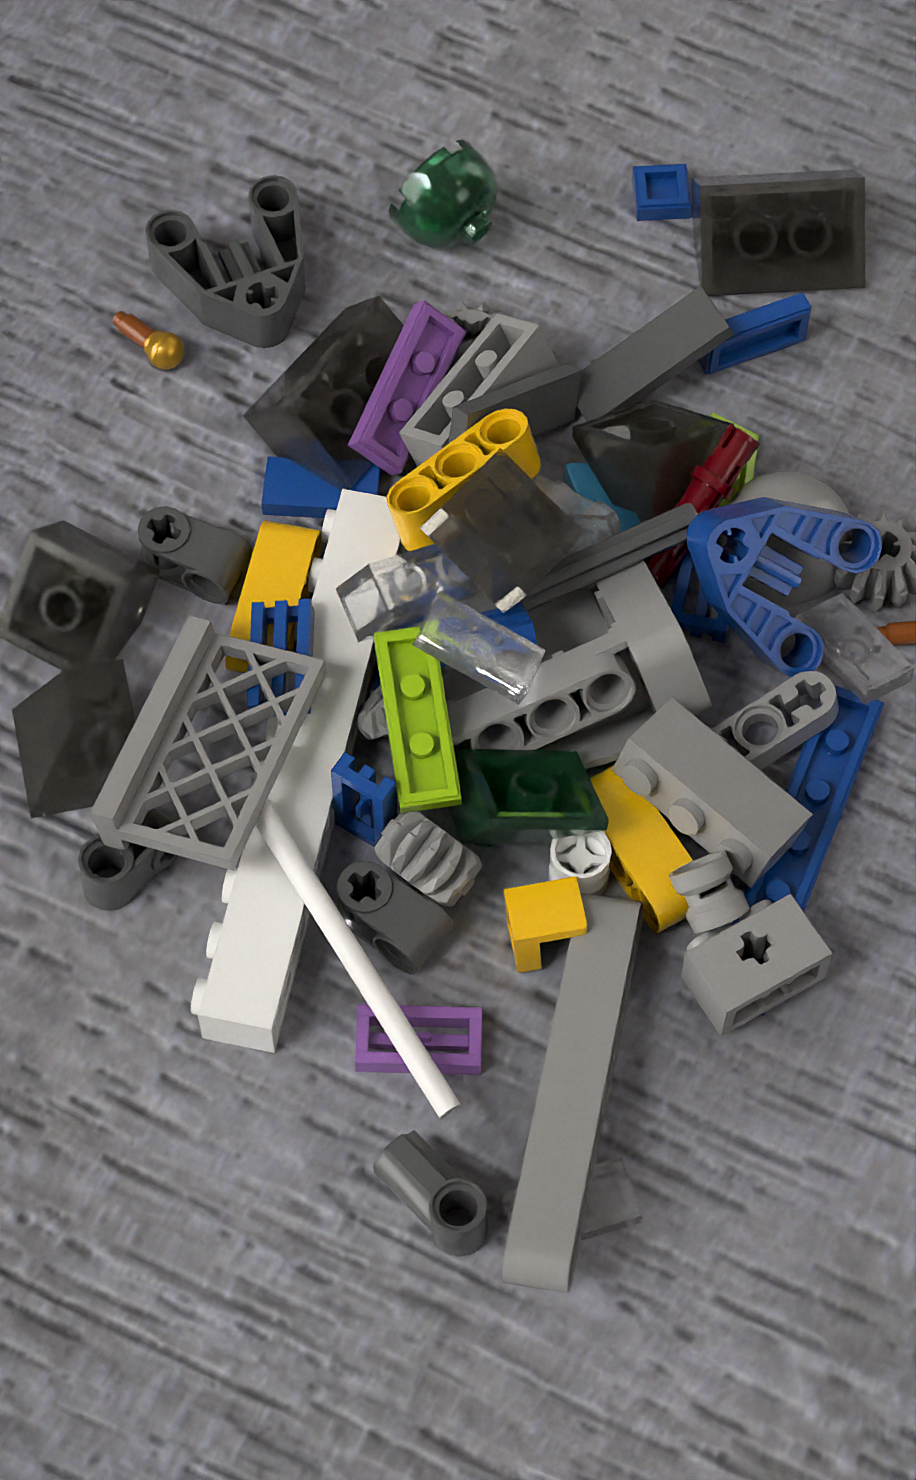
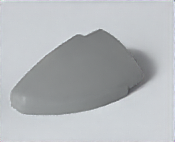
(603, 673)

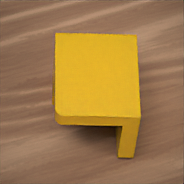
(541, 915)

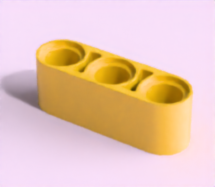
(439, 477)
(275, 573)
(642, 851)

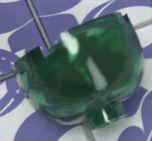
(448, 199)

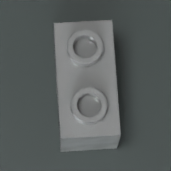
(741, 990)

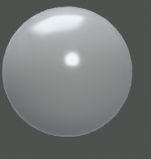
(803, 489)

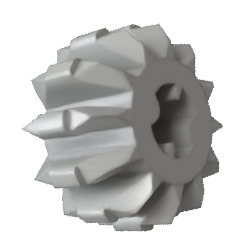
(894, 571)
(428, 857)

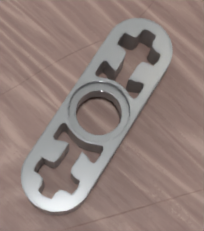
(766, 709)

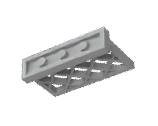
(159, 740)

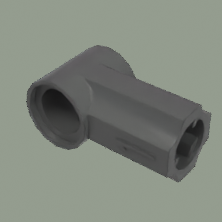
(432, 1191)

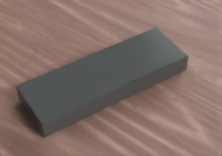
(652, 356)
(545, 400)

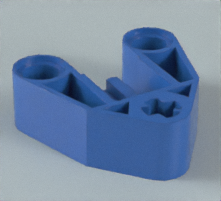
(747, 528)

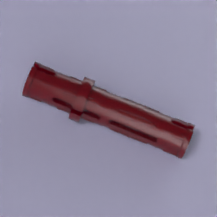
(706, 491)

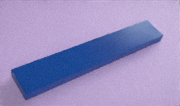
(821, 785)

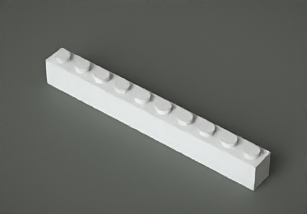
(265, 916)

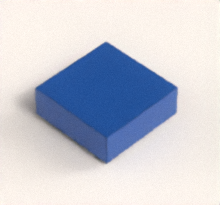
(661, 192)

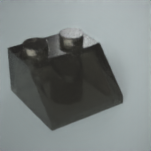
(502, 531)
(75, 597)

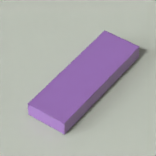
(409, 377)

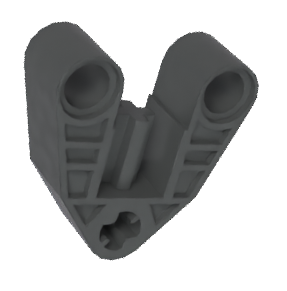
(256, 303)

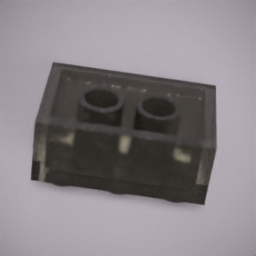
(779, 232)
(324, 392)

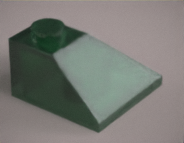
(524, 797)

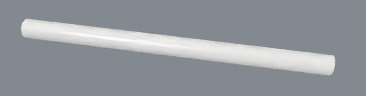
(357, 963)

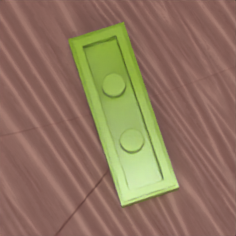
(416, 723)

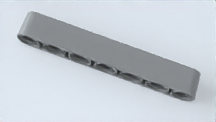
(573, 1097)

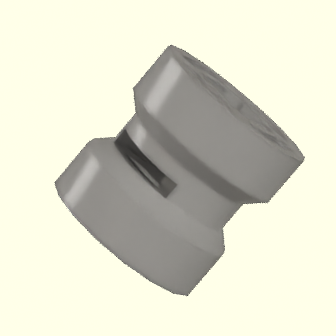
(709, 892)

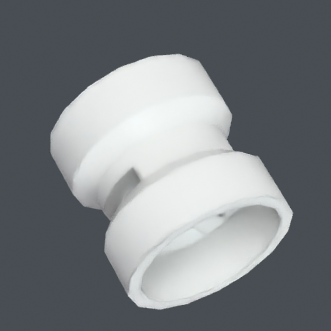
(582, 853)

